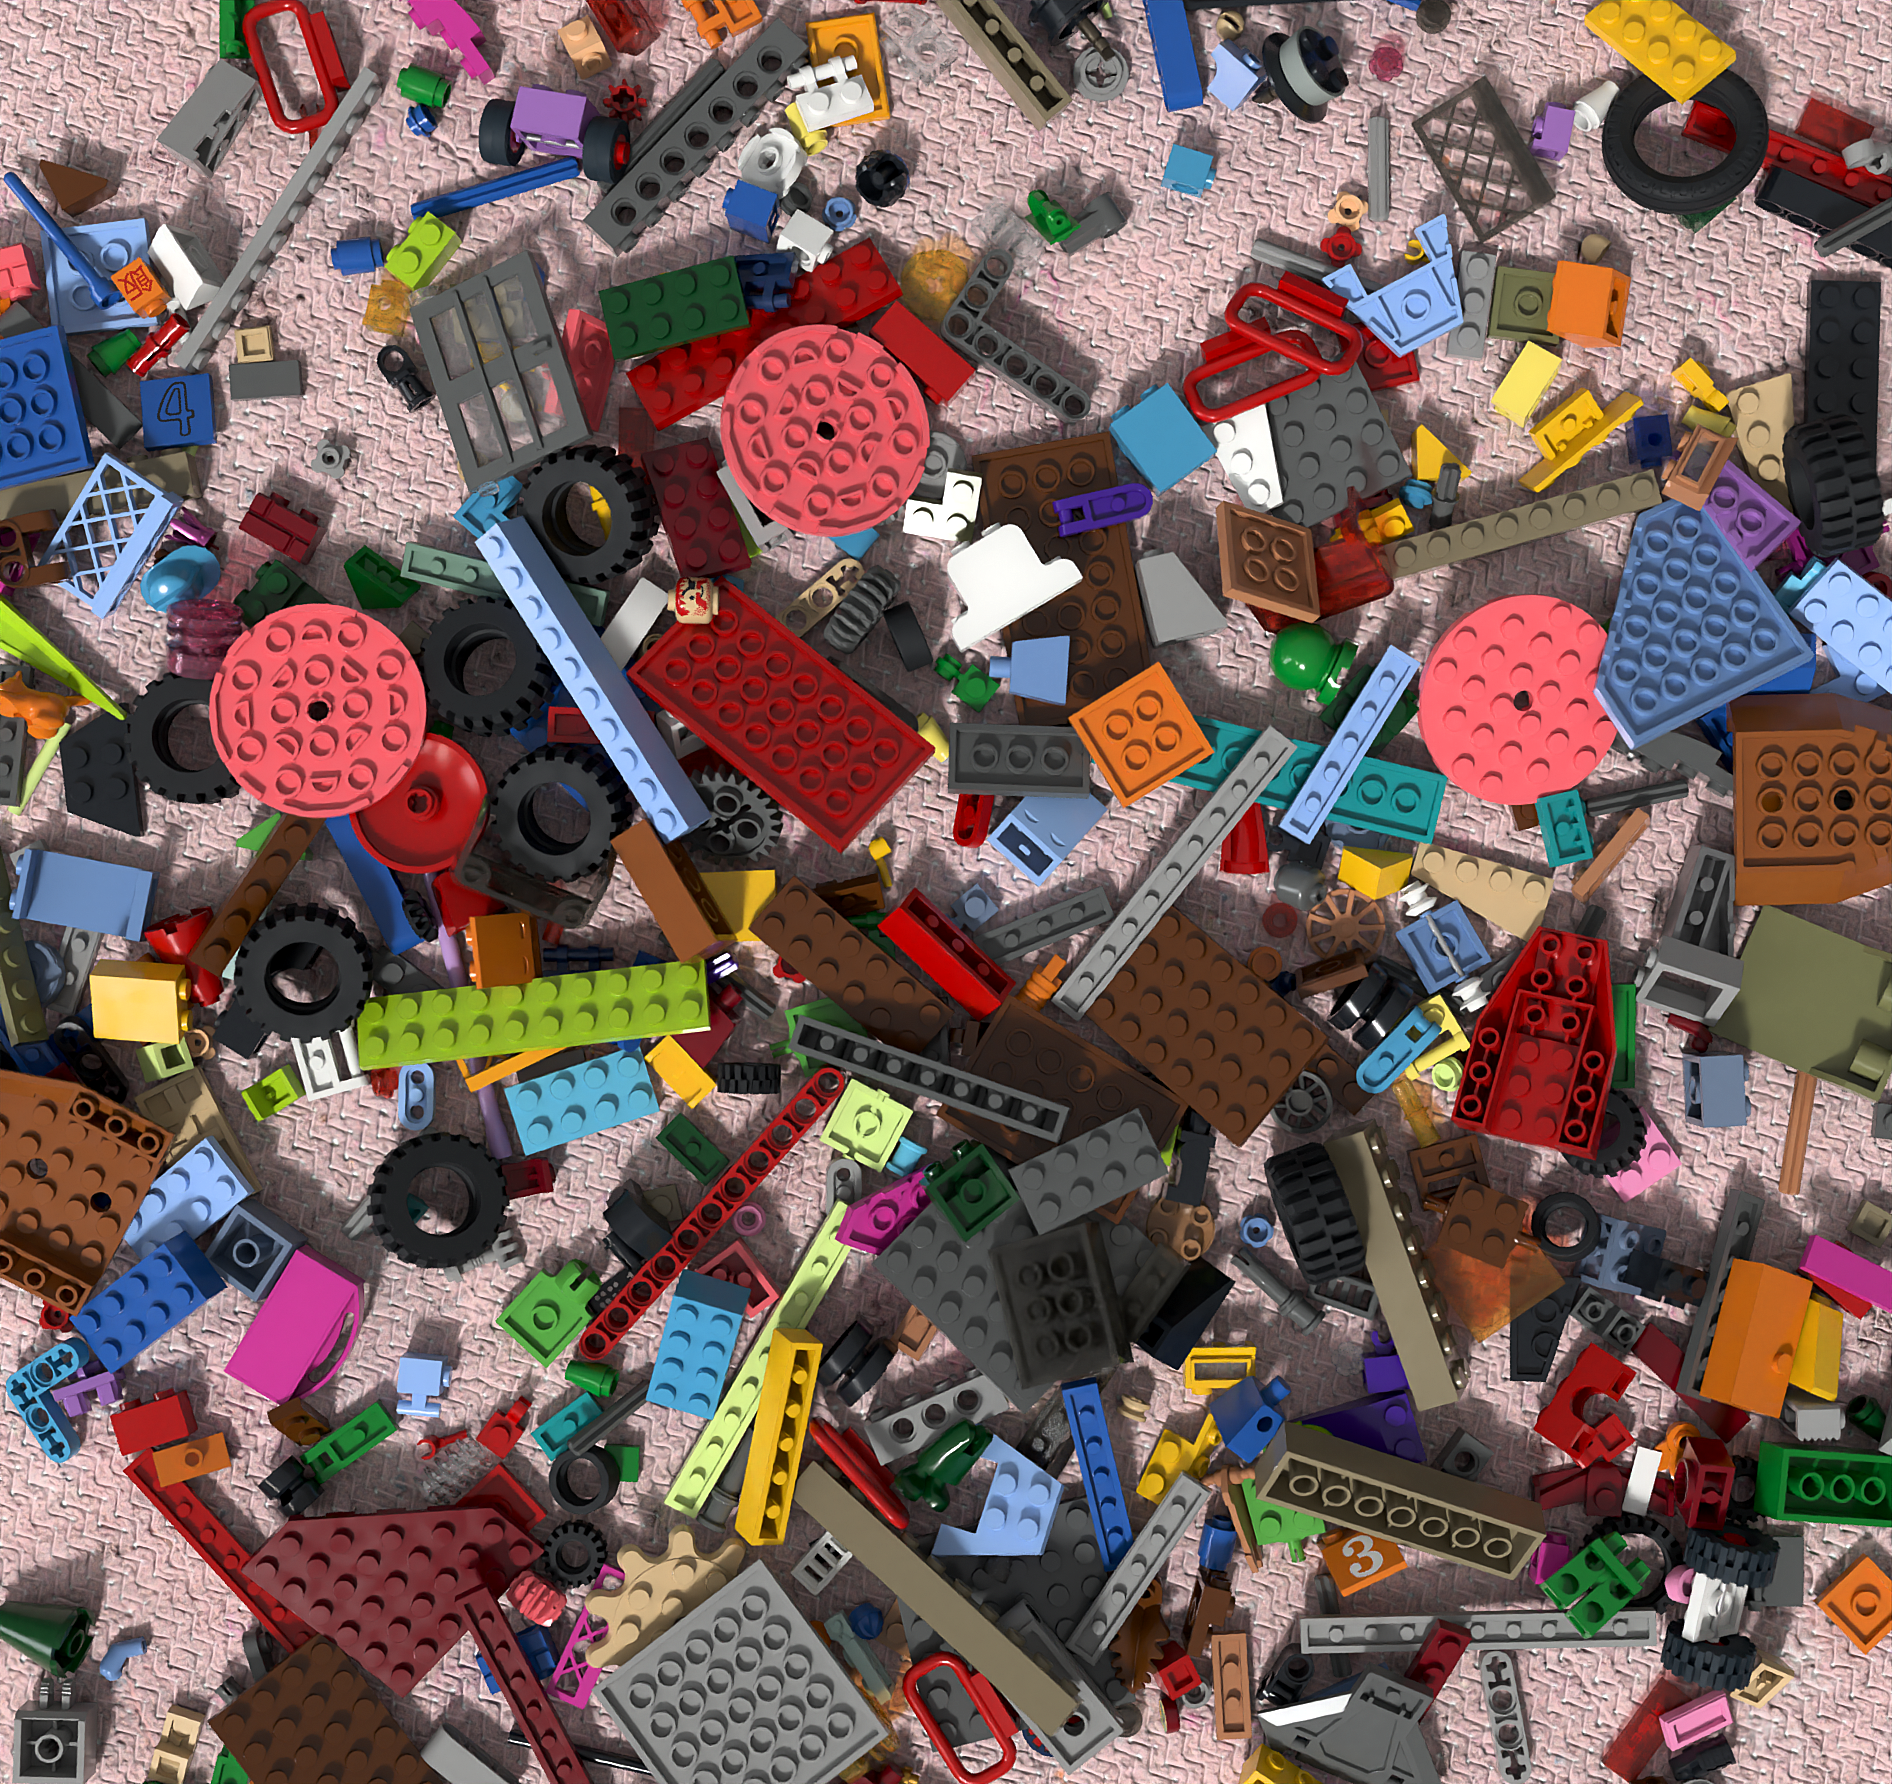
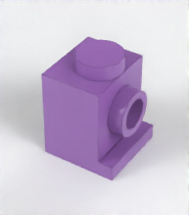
(1552, 132)

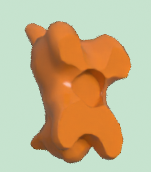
(41, 710)

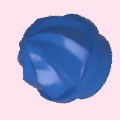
(866, 1621)

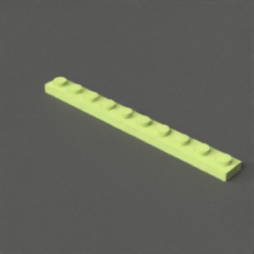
(744, 1392)

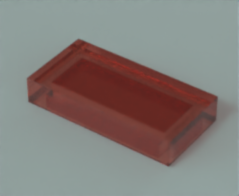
(1831, 126)

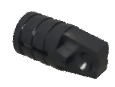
(1702, 1758)

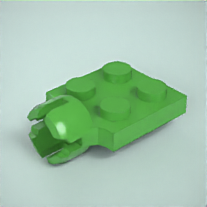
(551, 1311)

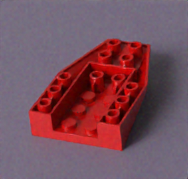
(1544, 1048)

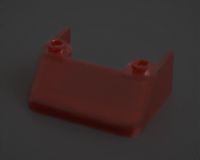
(1347, 569)

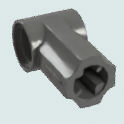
(1098, 220)

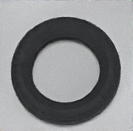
(1690, 193)

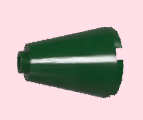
(48, 1633)

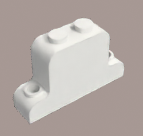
(1002, 582)

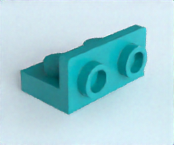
(1564, 828)

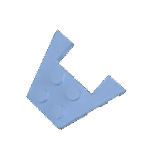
(1414, 306)
(1015, 1513)

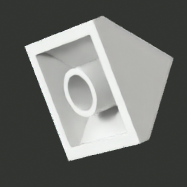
(185, 266)

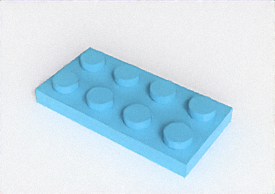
(581, 1100)

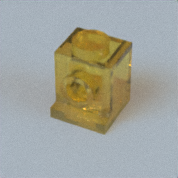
(388, 321)

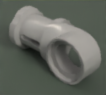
(1874, 156)

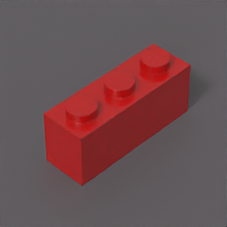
(923, 354)

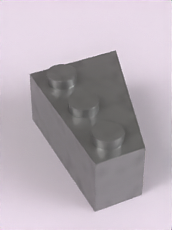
(1704, 901)

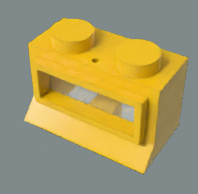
(1218, 1366)

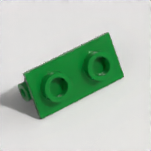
(231, 37)
(1050, 217)

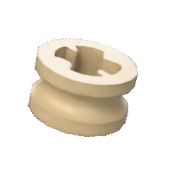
(1133, 1408)

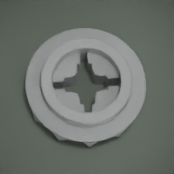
(1087, 84)

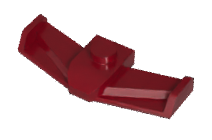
(1600, 1487)

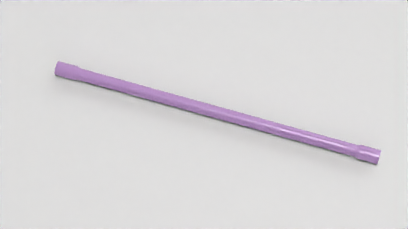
(494, 1126)

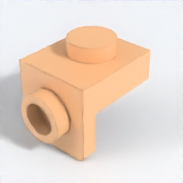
(585, 47)

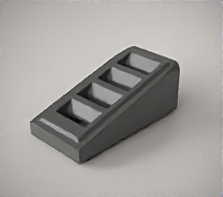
(1353, 1308)

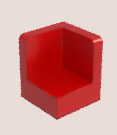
(1175, 1671)

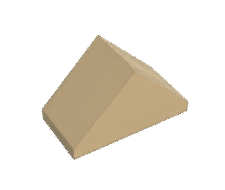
(1767, 1679)

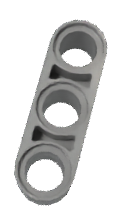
(463, 1760)

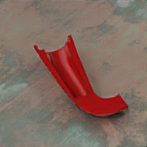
(1245, 845)

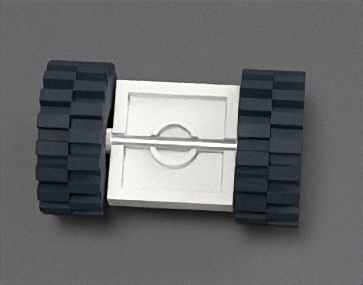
(1707, 1641)

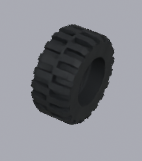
(1833, 485)
(627, 499)
(447, 654)
(151, 750)
(529, 842)
(296, 1018)
(484, 1190)
(1315, 1213)

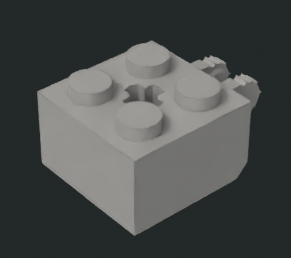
(69, 1723)

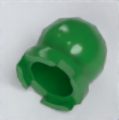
(1308, 658)

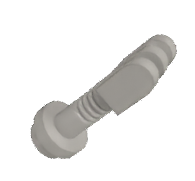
(496, 1252)

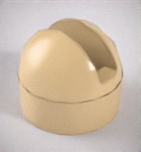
(1225, 29)
(1595, 247)

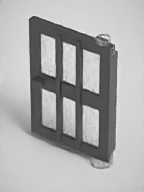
(499, 371)

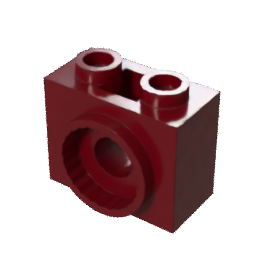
(1704, 1483)

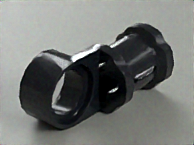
(403, 377)

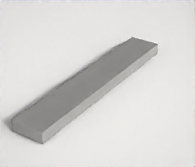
(1138, 1567)

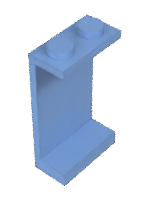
(84, 893)

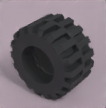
(1626, 1146)

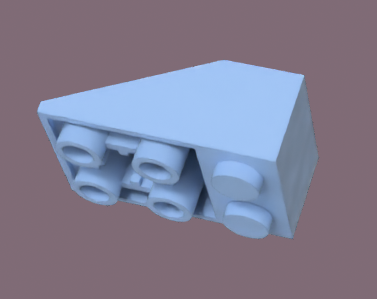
(1044, 832)

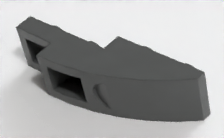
(1690, 755)

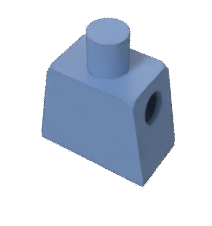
(1035, 669)

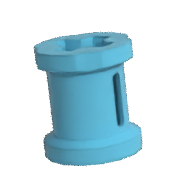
(906, 1156)

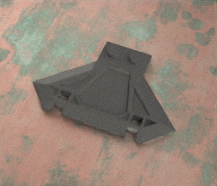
(1359, 1732)

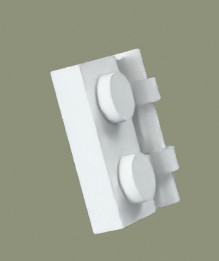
(833, 102)

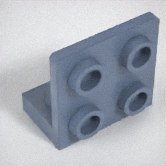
(1610, 1259)

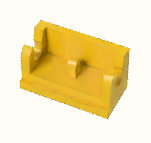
(681, 1071)

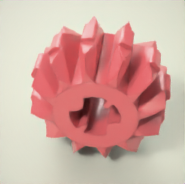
(536, 1597)

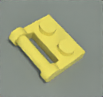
(1436, 1010)

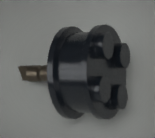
(1067, 17)

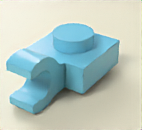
(1794, 586)

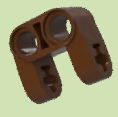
(22, 553)

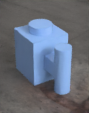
(422, 1376)

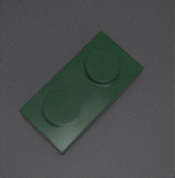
(693, 1149)

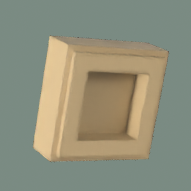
(255, 345)

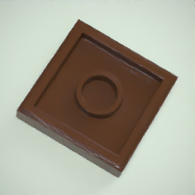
(1331, 973)

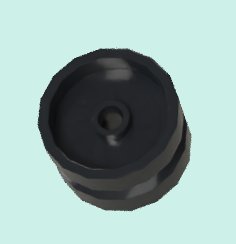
(1370, 1005)
(859, 1365)

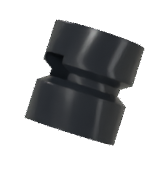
(291, 1488)

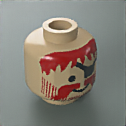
(694, 600)

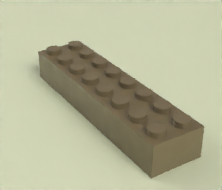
(1398, 1266)
(1399, 1501)

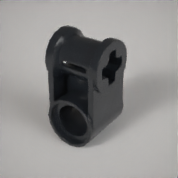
(1284, 1684)

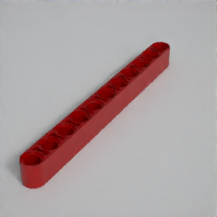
(704, 1226)

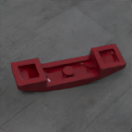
(1666, 1361)

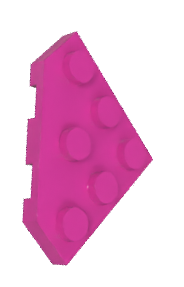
(883, 1215)

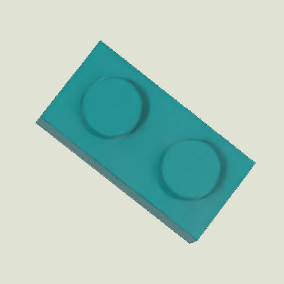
(566, 1423)

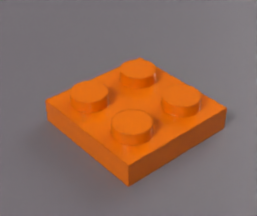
(1860, 1603)

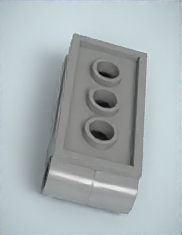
(1100, 1719)

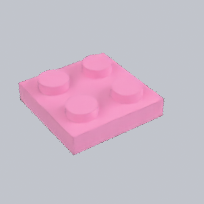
(1656, 1160)

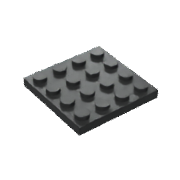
(1328, 442)

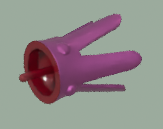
(194, 534)

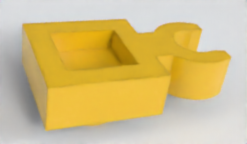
(1697, 381)

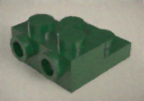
(276, 589)
(1396, 721)
(968, 1188)

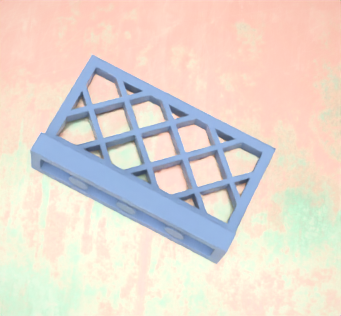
(138, 546)

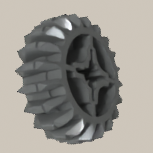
(861, 609)

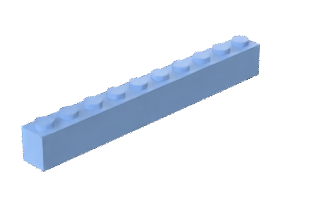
(593, 679)

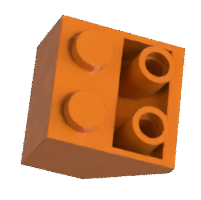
(1588, 304)

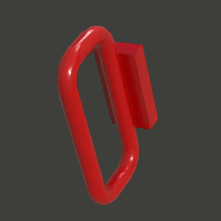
(323, 54)
(1308, 302)
(1233, 349)
(862, 1468)
(989, 1701)

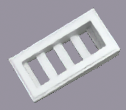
(806, 1578)

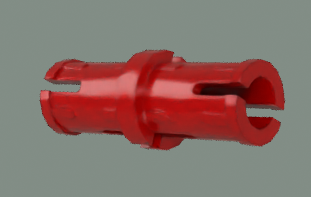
(158, 344)

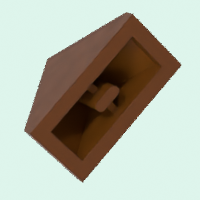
(76, 189)

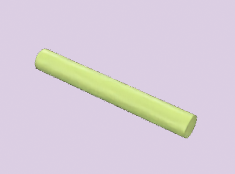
(39, 767)

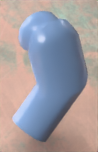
(115, 1657)

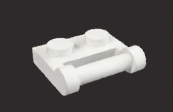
(320, 1067)

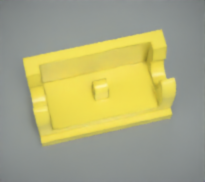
(1526, 383)

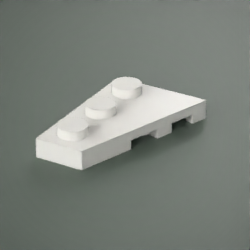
(1249, 458)

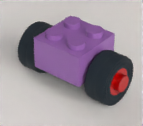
(555, 125)

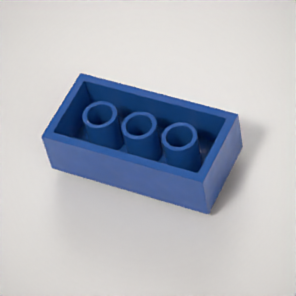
(148, 1301)

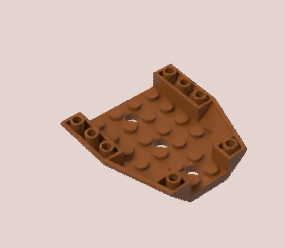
(1806, 754)
(49, 1225)

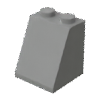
(1174, 601)

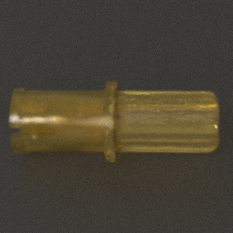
(1415, 1112)

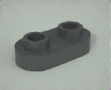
(258, 1651)

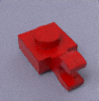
(503, 1429)
(1608, 1442)

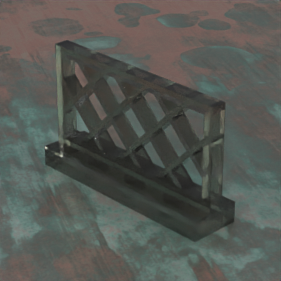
(1511, 145)

